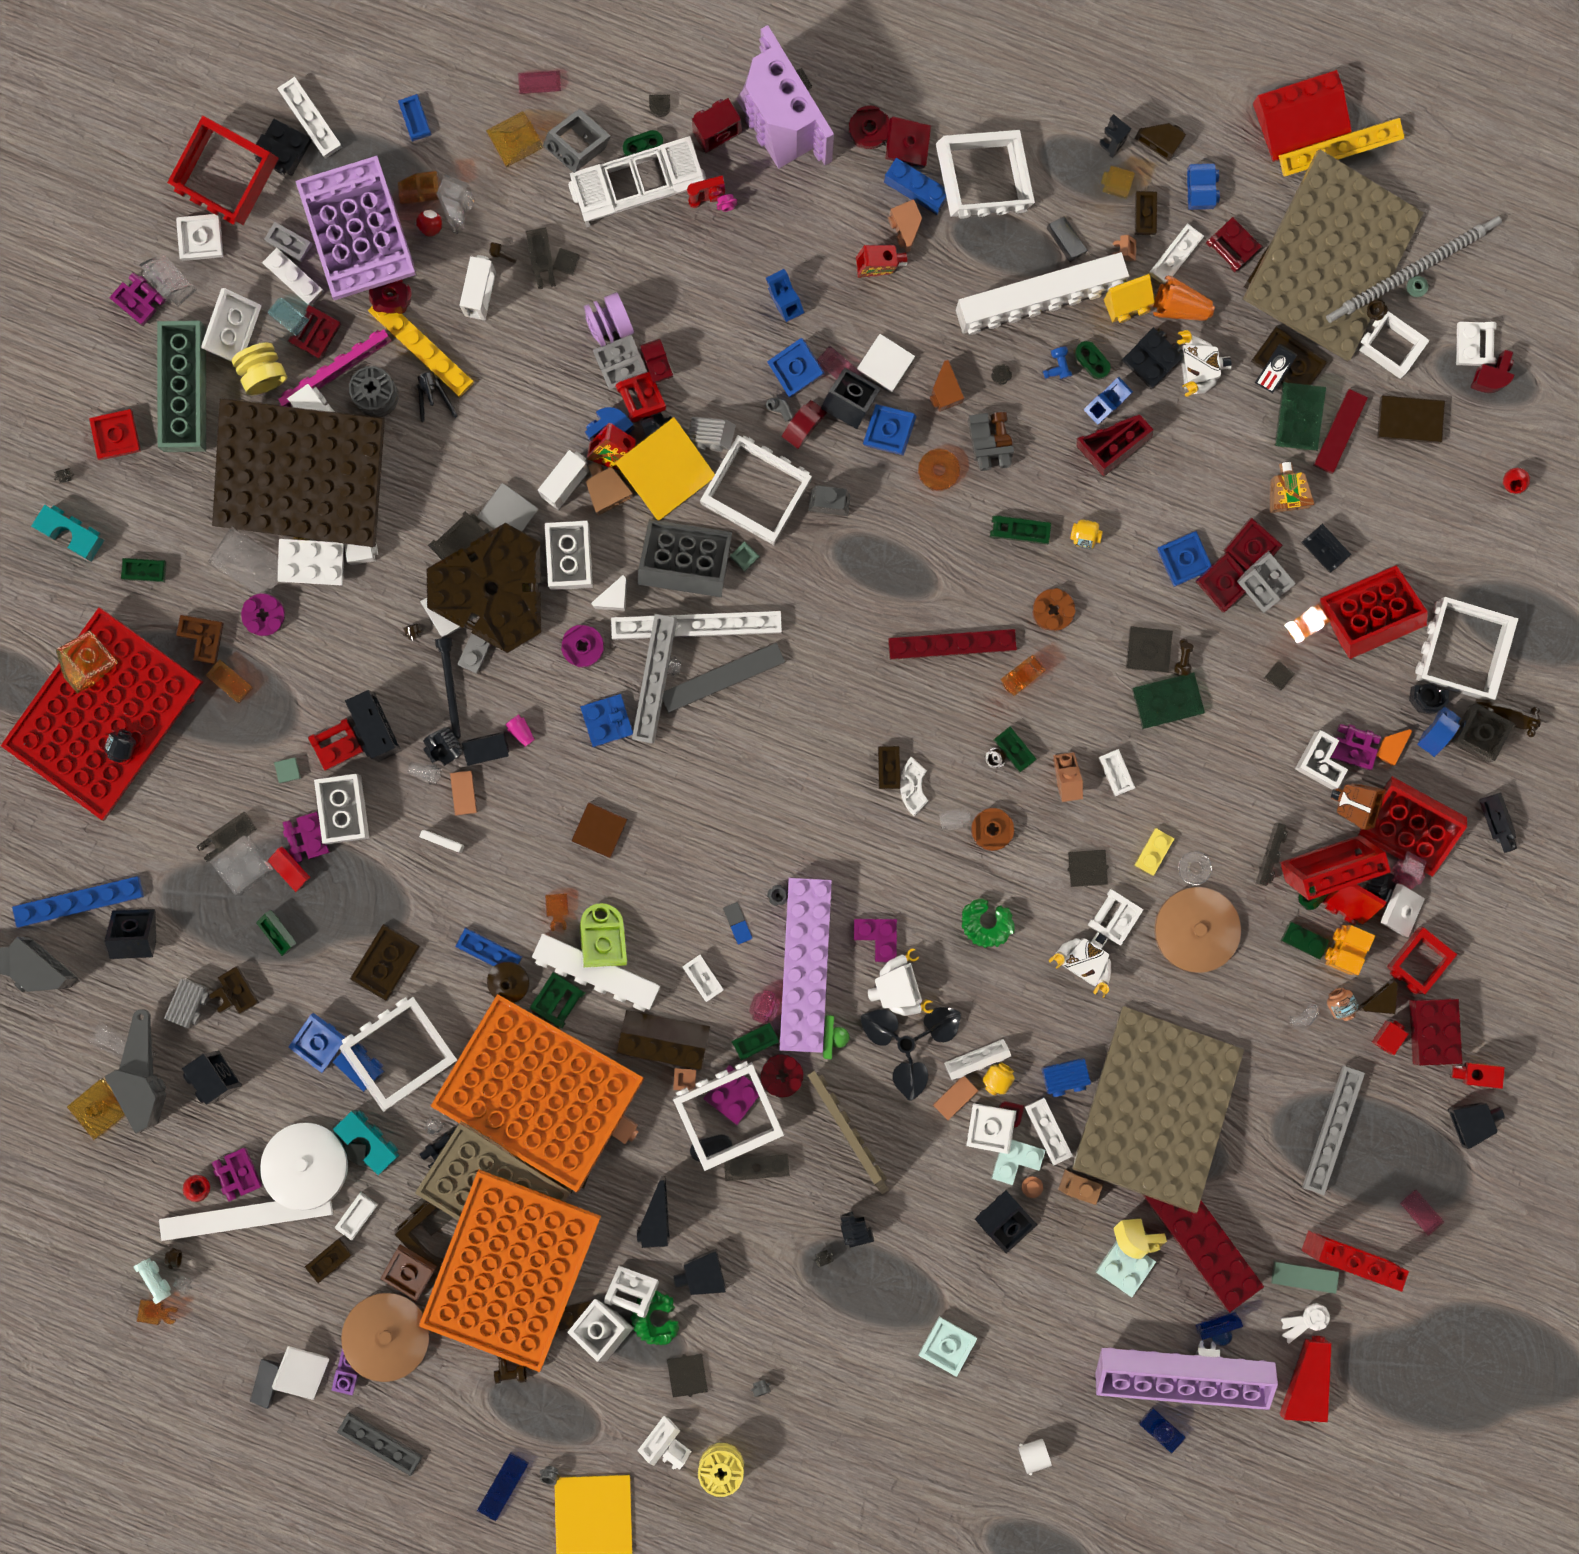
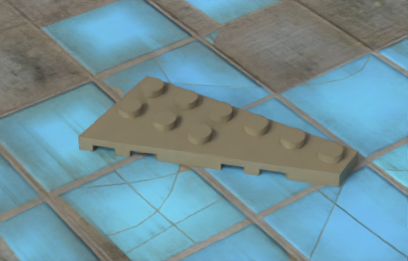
(852, 1136)

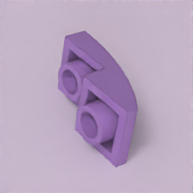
(345, 1377)

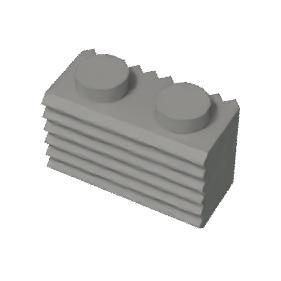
(711, 433)
(187, 1003)

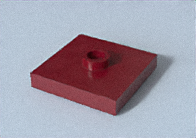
(908, 141)
(1251, 544)
(1221, 582)

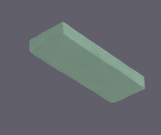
(1304, 1277)

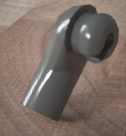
(780, 406)

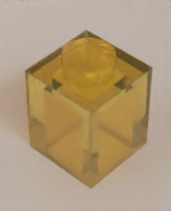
(1117, 181)

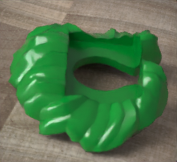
(980, 935)
(646, 1330)

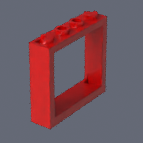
(192, 154)
(1335, 867)
(1355, 1261)

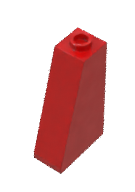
(1310, 1383)

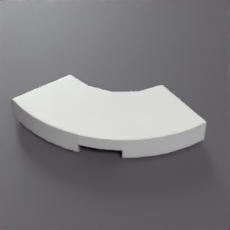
(911, 786)

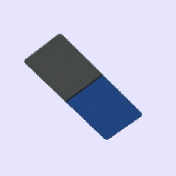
(737, 923)

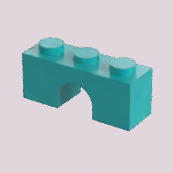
(84, 541)
(381, 1153)

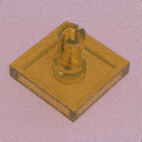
(97, 1109)

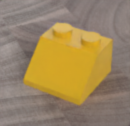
(1130, 299)

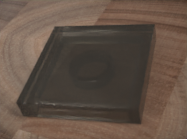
(1149, 649)

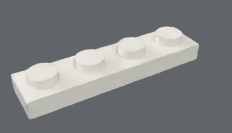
(309, 117)

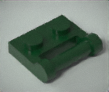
(551, 996)

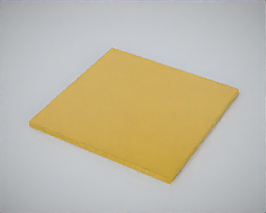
(665, 469)
(593, 1515)

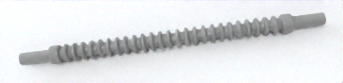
(1429, 260)

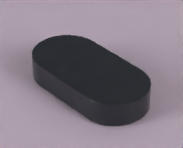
(712, 1145)

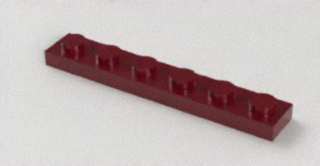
(952, 644)

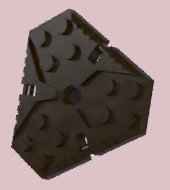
(459, 588)

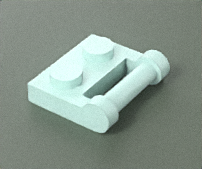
(149, 1272)

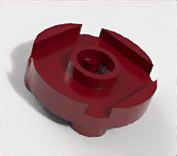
(862, 137)
(391, 304)
(788, 1065)

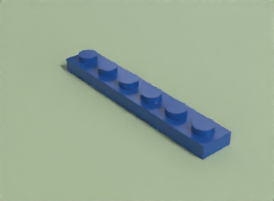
(78, 902)

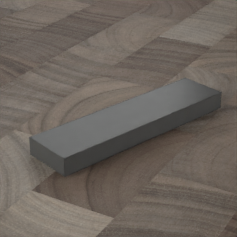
(379, 1444)

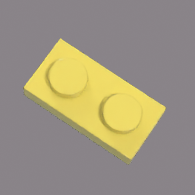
(1154, 852)

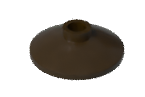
(510, 973)

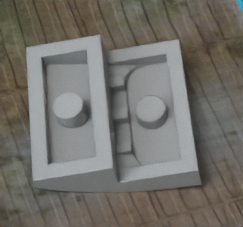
(619, 361)
(507, 507)
(1266, 581)

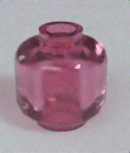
(764, 1007)

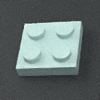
(1124, 1270)
(947, 1346)

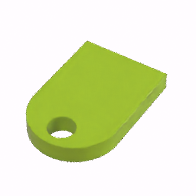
(602, 938)

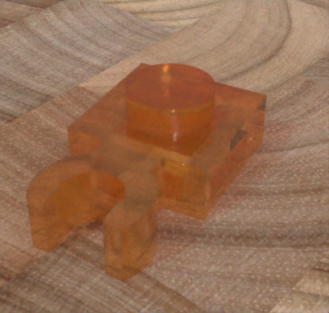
(557, 907)
(153, 1313)

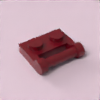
(1238, 240)
(319, 336)

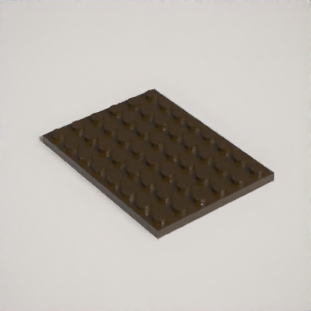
(298, 472)

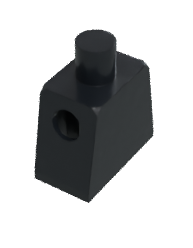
(1475, 1122)
(702, 1275)

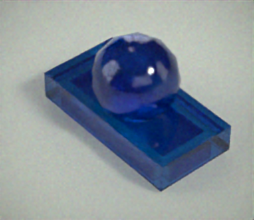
(1219, 1328)
(1162, 1430)

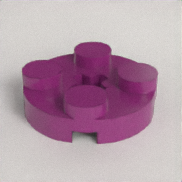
(254, 623)
(585, 634)

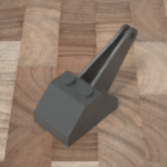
(33, 967)
(134, 1084)

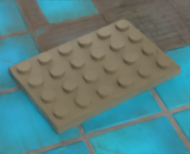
(456, 1166)

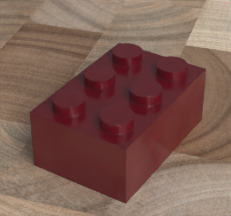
(1435, 1031)

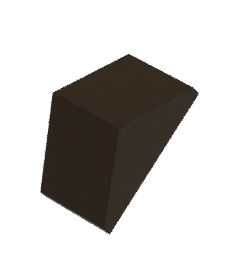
(1382, 1000)

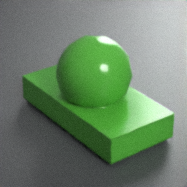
(834, 1037)

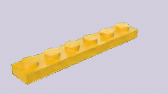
(1343, 145)
(425, 351)

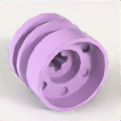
(608, 319)

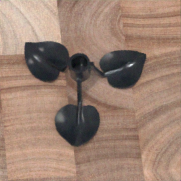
(880, 1027)

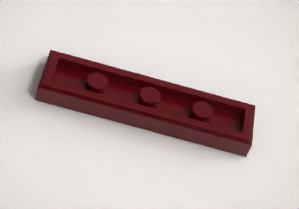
(1340, 431)

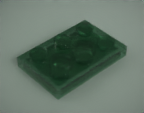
(1300, 416)
(1168, 701)

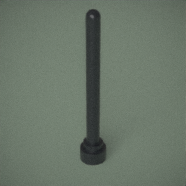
(444, 646)

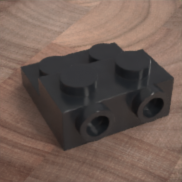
(286, 144)
(1153, 357)

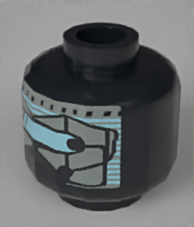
(120, 746)

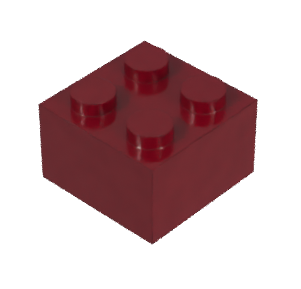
(716, 125)

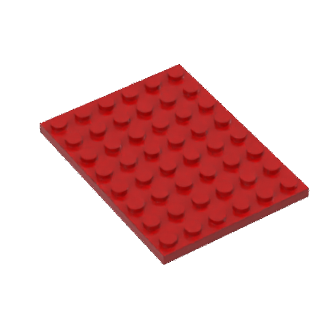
(67, 731)

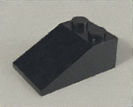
(655, 1225)

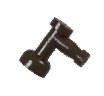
(1183, 667)
(503, 1374)

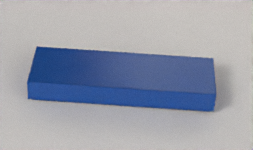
(485, 949)

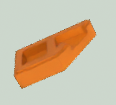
(1392, 747)

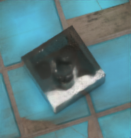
(1482, 733)

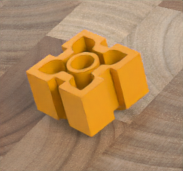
(1349, 949)

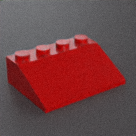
(1303, 114)
(1374, 612)
(1415, 825)

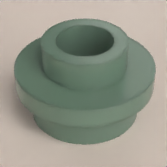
(1413, 291)

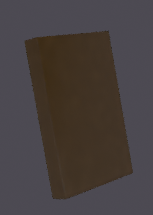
(1304, 367)
(1411, 419)
(385, 962)

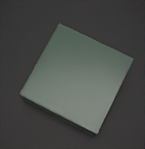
(744, 556)
(287, 770)

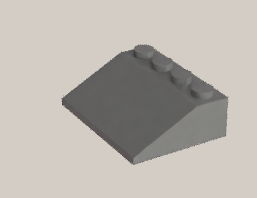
(684, 558)

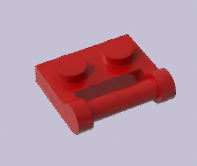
(712, 190)
(647, 394)
(339, 750)

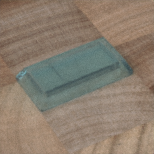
(288, 316)

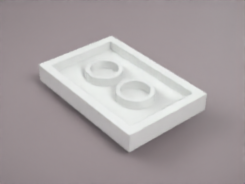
(230, 324)
(310, 562)

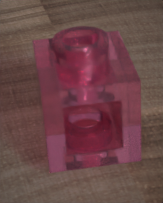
(1409, 871)

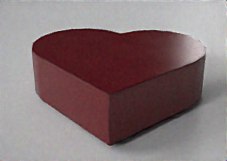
(1016, 1107)

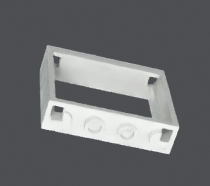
(1013, 141)
(766, 455)
(1499, 658)
(369, 1028)
(744, 1146)

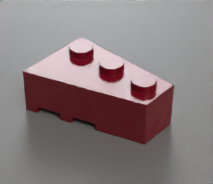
(1115, 444)

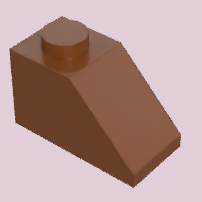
(946, 389)

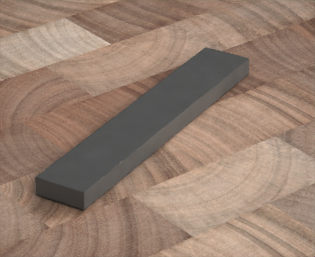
(723, 677)

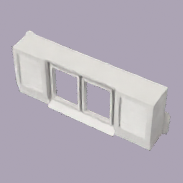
(595, 193)

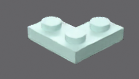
(1020, 1154)

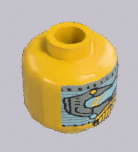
(1086, 534)

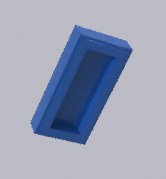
(414, 117)

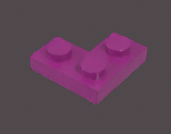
(883, 932)

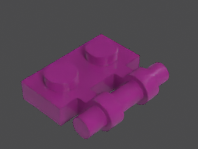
(132, 303)
(1354, 753)
(311, 834)
(242, 1171)

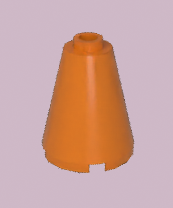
(1180, 301)

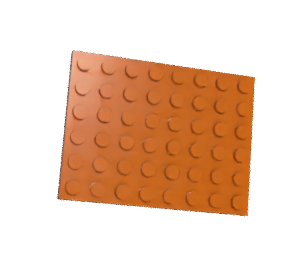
(538, 1092)
(509, 1270)

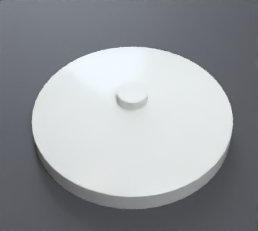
(304, 1166)

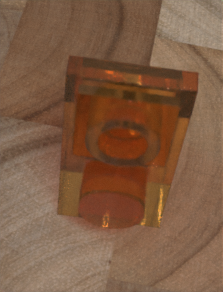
(419, 187)

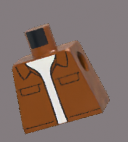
(1359, 803)

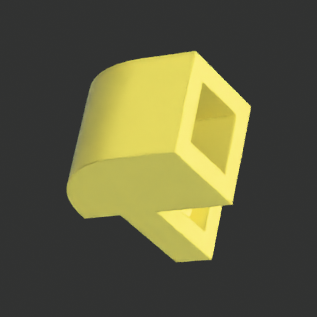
(1134, 1242)

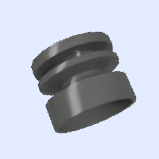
(380, 401)

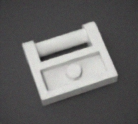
(1469, 343)
(1122, 920)
(632, 1284)

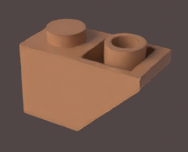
(907, 222)
(1068, 777)

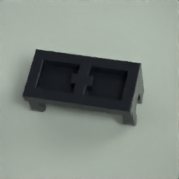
(1118, 132)
(1326, 548)
(485, 748)

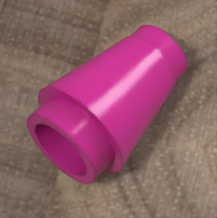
(519, 729)

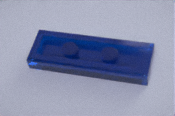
(503, 1486)

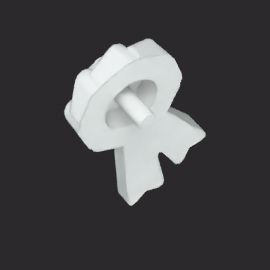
(1314, 1317)

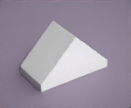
(614, 597)

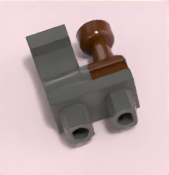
(990, 446)

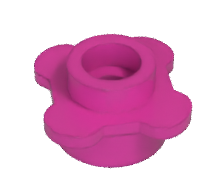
(726, 202)

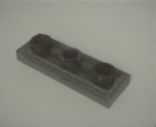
(1272, 854)
(770, 1165)

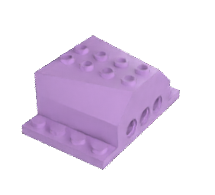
(782, 107)
(356, 228)

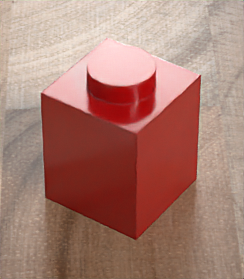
(1390, 1037)

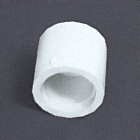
(1034, 1456)

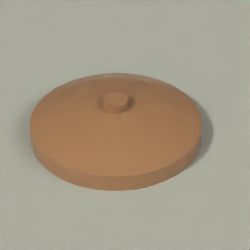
(1197, 929)
(384, 1337)

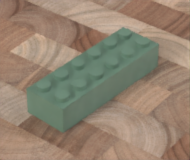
(181, 386)

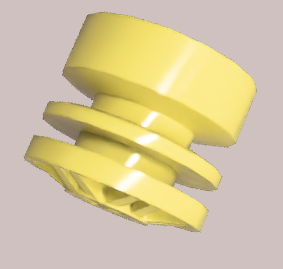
(259, 368)
(732, 1463)

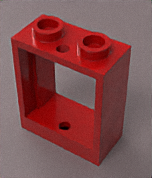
(1432, 942)

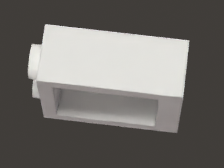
(478, 287)
(1402, 329)
(564, 479)

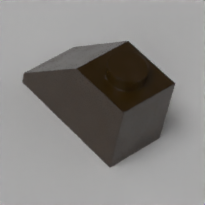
(1161, 139)

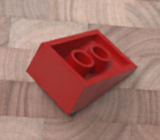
(1354, 904)

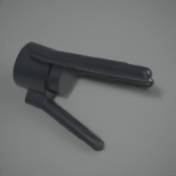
(428, 385)

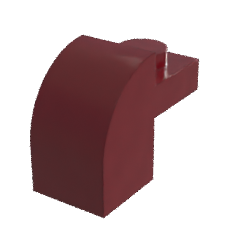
(656, 360)
(1491, 379)
(803, 424)

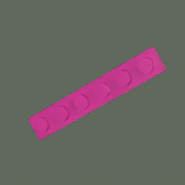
(341, 364)

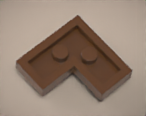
(207, 634)

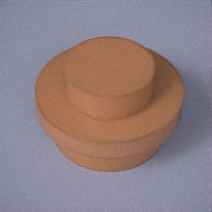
(1032, 1187)

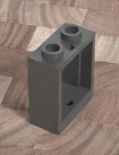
(585, 128)

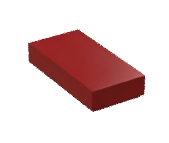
(288, 869)

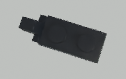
(1499, 821)

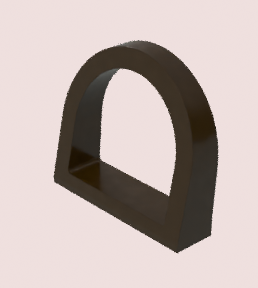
(404, 1234)

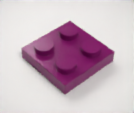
(734, 1097)

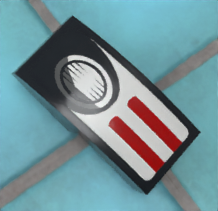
(1275, 368)

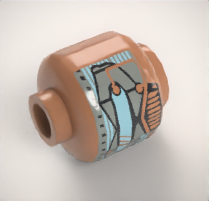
(1342, 1004)

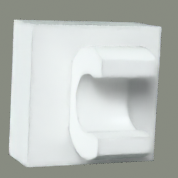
(1208, 1352)
(676, 1454)

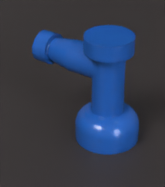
(1062, 370)

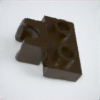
(234, 992)

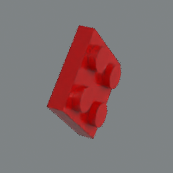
(115, 434)

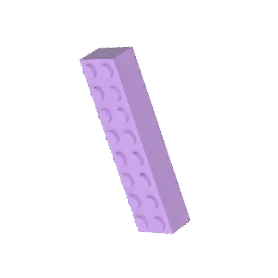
(805, 965)
(1186, 1378)

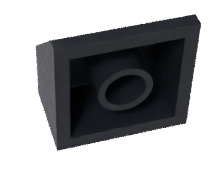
(851, 401)
(131, 934)
(1005, 1221)

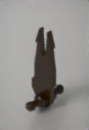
(1517, 716)

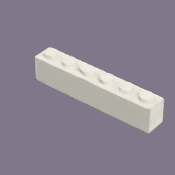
(608, 978)

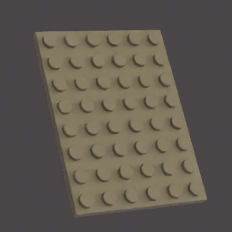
(1329, 248)
(1158, 1109)

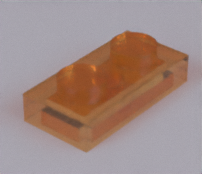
(229, 681)

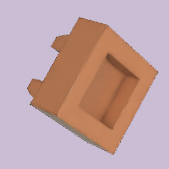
(1127, 247)

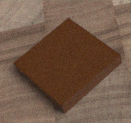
(599, 830)
(408, 1272)

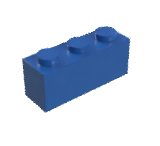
(916, 186)

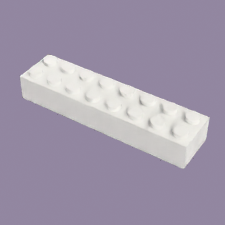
(1041, 293)

